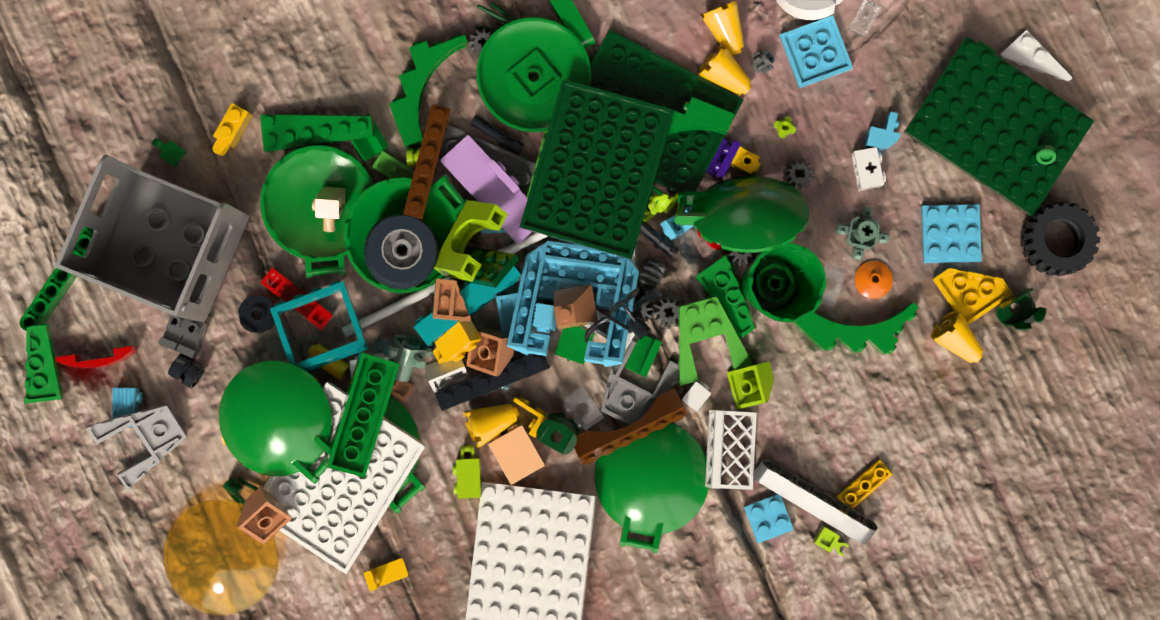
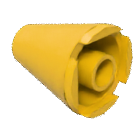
(726, 26)
(725, 71)
(957, 337)
(489, 422)

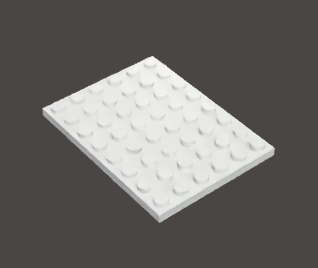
(343, 508)
(530, 554)

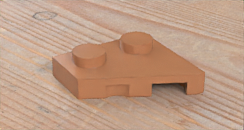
(448, 302)

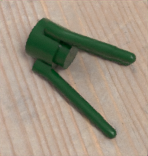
(505, 20)
(234, 488)

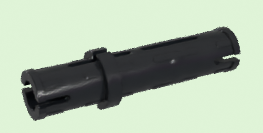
(503, 138)
(659, 241)

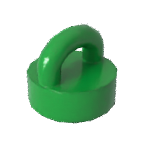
(1045, 154)

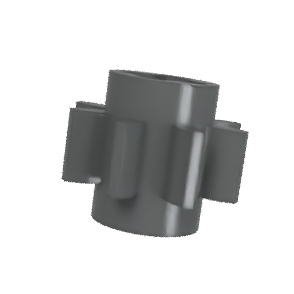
(762, 61)

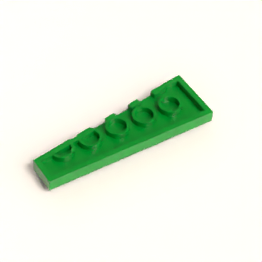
(301, 131)

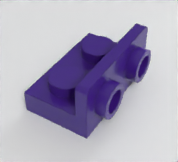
(723, 159)

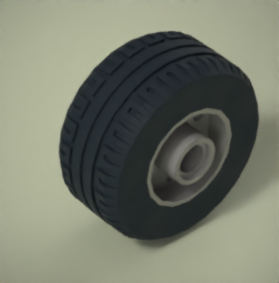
(396, 269)

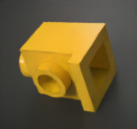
(738, 161)

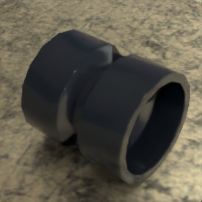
(188, 372)

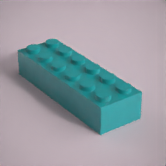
(474, 297)

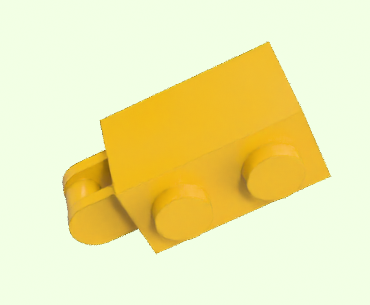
(231, 129)
(456, 342)

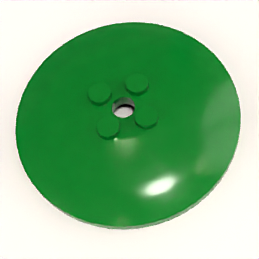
(524, 48)

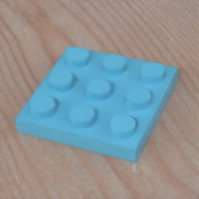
(816, 52)
(951, 233)

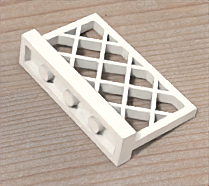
(715, 450)

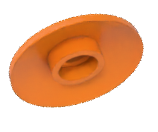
(864, 281)

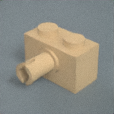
(329, 206)

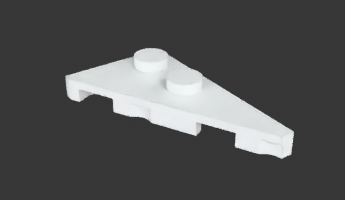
(1030, 53)

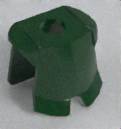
(1026, 316)
(566, 427)

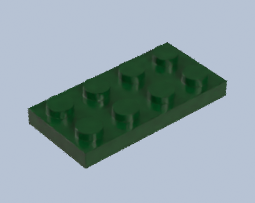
(493, 268)

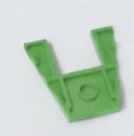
(700, 322)

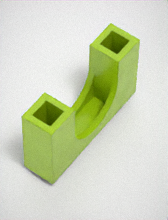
(472, 218)

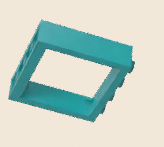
(330, 356)

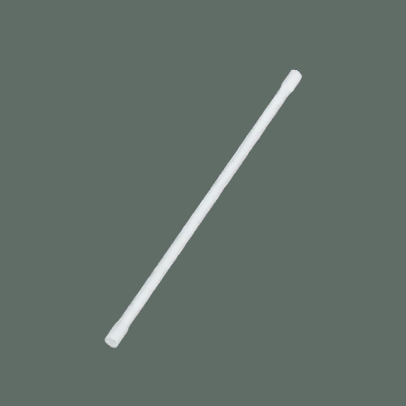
(419, 295)

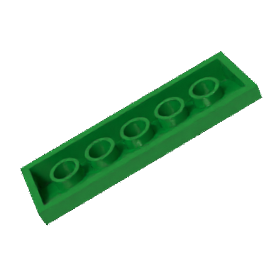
(362, 415)

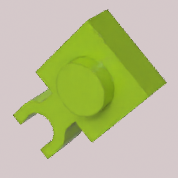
(828, 540)

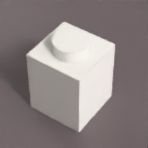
(696, 395)

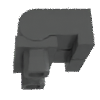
(184, 336)

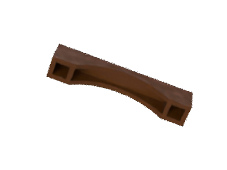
(427, 162)
(664, 411)

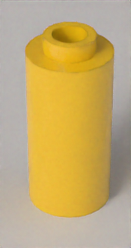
(336, 369)

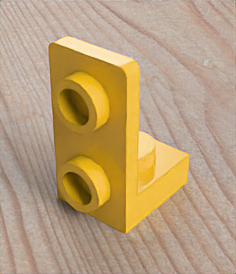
(538, 412)
(385, 574)

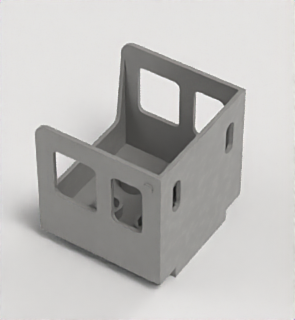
(154, 241)

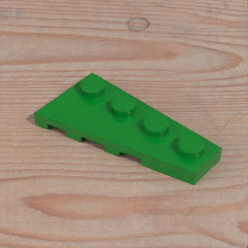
(722, 282)
(42, 374)

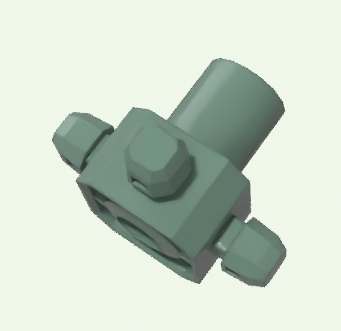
(856, 237)
(409, 353)

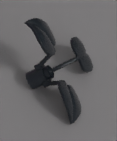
(637, 325)

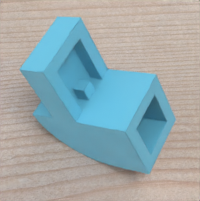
(884, 137)
(674, 230)

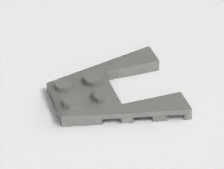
(629, 402)
(155, 427)

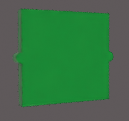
(572, 344)

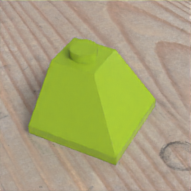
(751, 384)

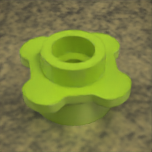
(782, 133)

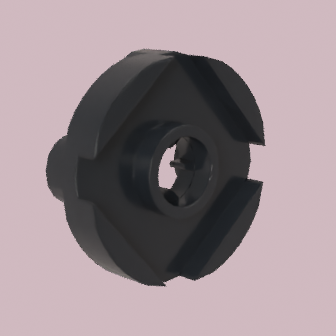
(246, 314)

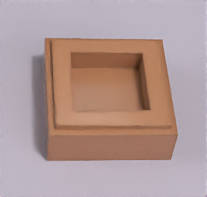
(402, 389)

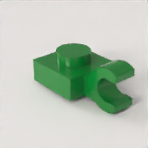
(171, 152)

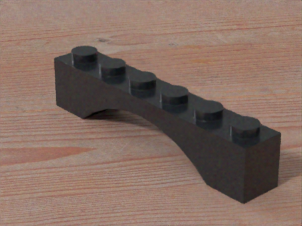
(487, 383)

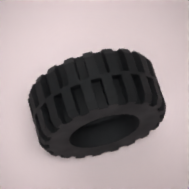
(1083, 231)

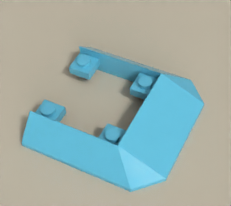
(572, 266)

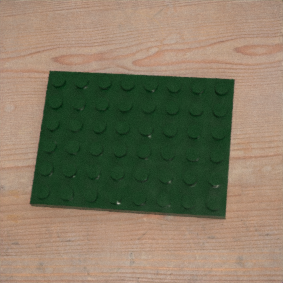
(645, 76)
(991, 123)
(597, 169)

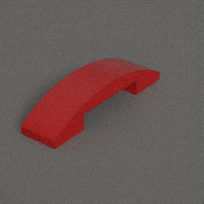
(287, 290)
(119, 355)

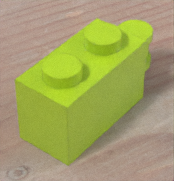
(468, 474)

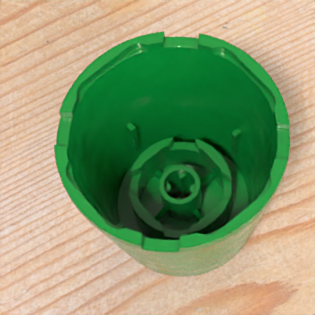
(797, 284)

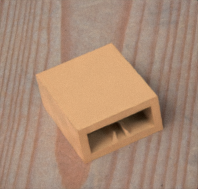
(516, 453)

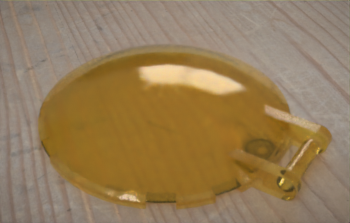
(216, 562)

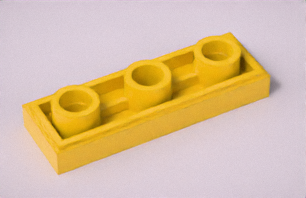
(873, 476)

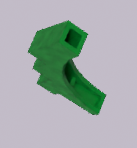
(427, 60)
(701, 116)
(880, 335)

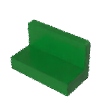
(370, 146)
(643, 355)

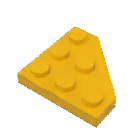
(971, 292)

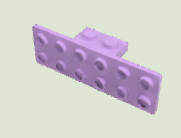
(488, 183)

